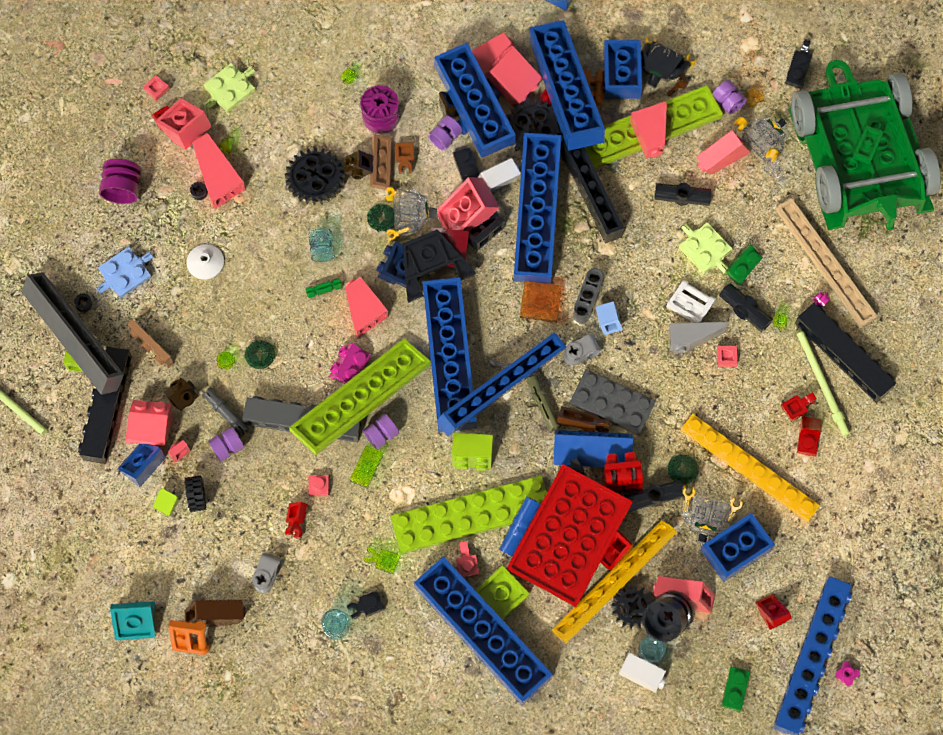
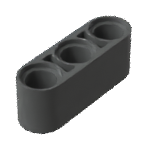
(589, 287)

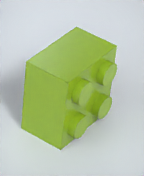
(472, 451)

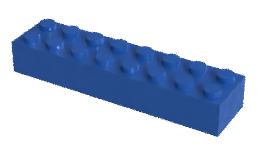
(566, 85)
(537, 208)
(448, 345)
(483, 631)

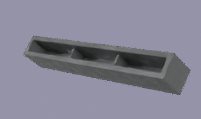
(72, 333)

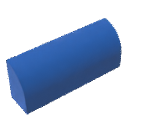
(590, 447)

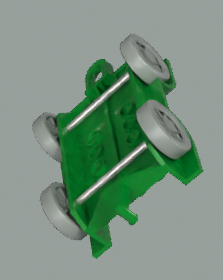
(832, 126)

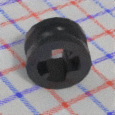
(195, 187)
(83, 308)

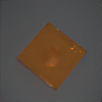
(540, 301)

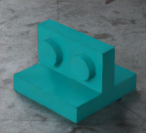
(133, 620)

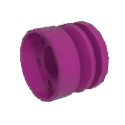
(380, 109)
(120, 181)

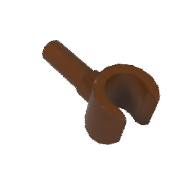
(680, 85)

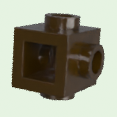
(358, 164)
(181, 393)

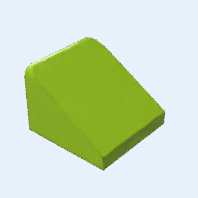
(70, 363)
(165, 502)

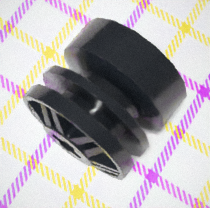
(668, 616)

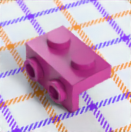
(349, 363)

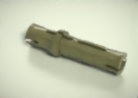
(543, 403)

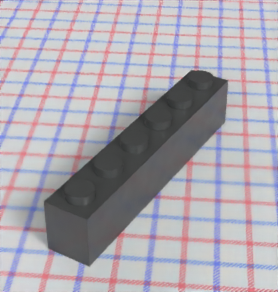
(281, 416)

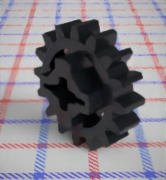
(626, 603)

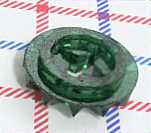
(377, 211)
(266, 359)
(689, 462)

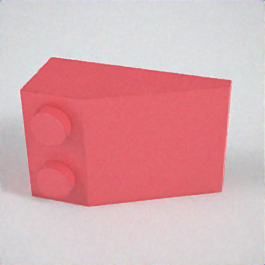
(467, 206)

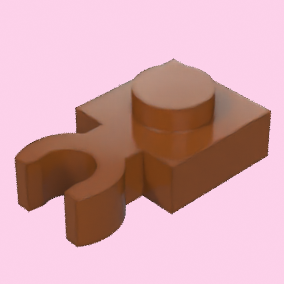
(404, 155)

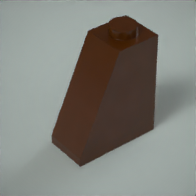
(215, 612)

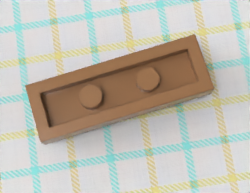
(381, 163)
(149, 344)

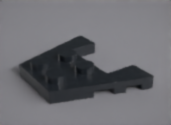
(427, 255)

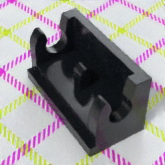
(485, 231)

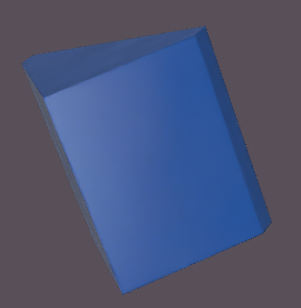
(142, 463)

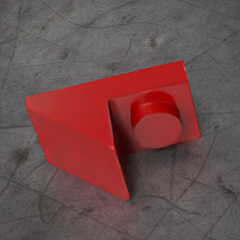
(809, 436)
(773, 611)

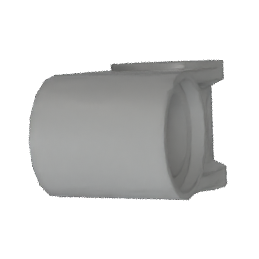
(583, 348)
(267, 569)

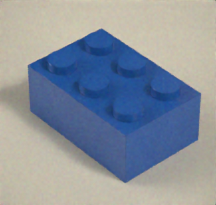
(622, 69)
(737, 547)

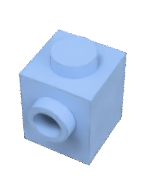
(609, 318)

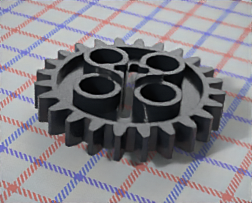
(549, 122)
(305, 188)

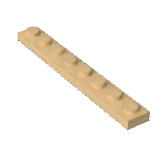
(826, 263)

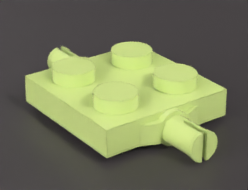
(229, 87)
(705, 248)

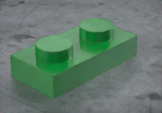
(868, 145)
(743, 264)
(735, 689)

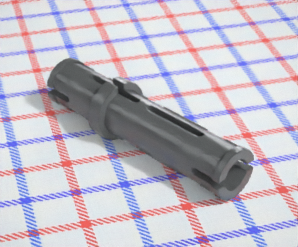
(219, 405)

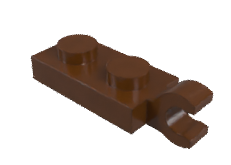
(582, 420)

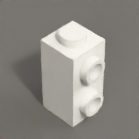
(501, 174)
(643, 673)

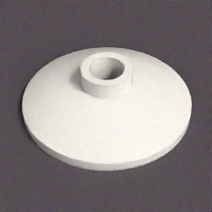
(205, 269)

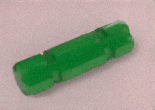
(323, 288)

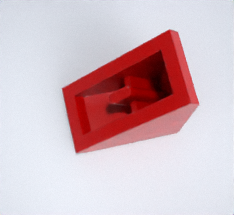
(617, 551)

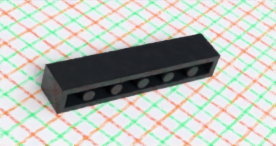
(593, 192)
(845, 352)
(104, 413)

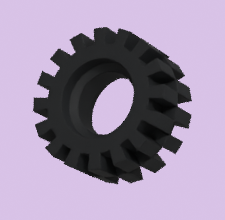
(195, 493)

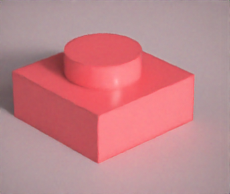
(156, 87)
(726, 356)
(178, 450)
(318, 485)

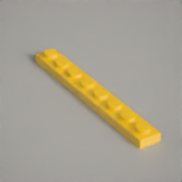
(750, 468)
(614, 581)

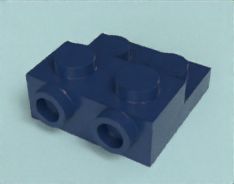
(392, 267)

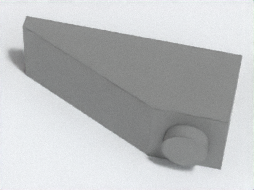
(690, 335)

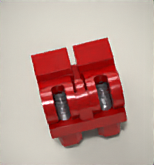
(624, 473)

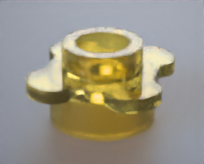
(753, 92)

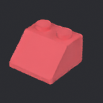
(183, 123)
(149, 422)

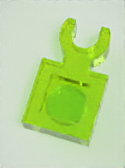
(385, 561)

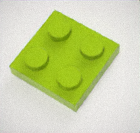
(502, 592)

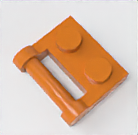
(182, 637)

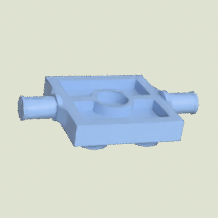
(124, 272)

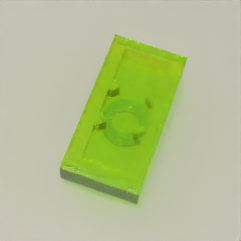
(366, 467)

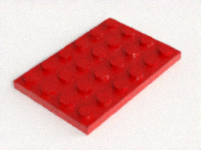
(569, 535)

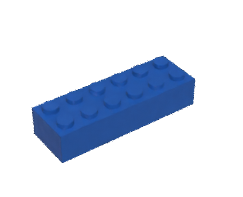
(474, 100)

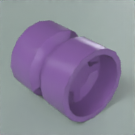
(729, 96)
(446, 131)
(381, 431)
(227, 443)

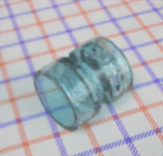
(321, 245)
(335, 624)
(651, 650)

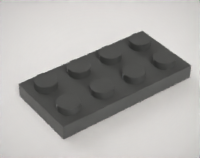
(612, 402)

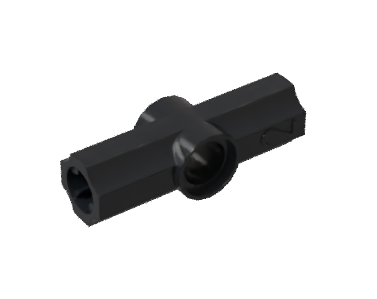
(670, 193)
(745, 307)
(666, 493)

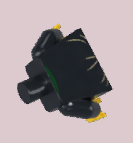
(663, 63)

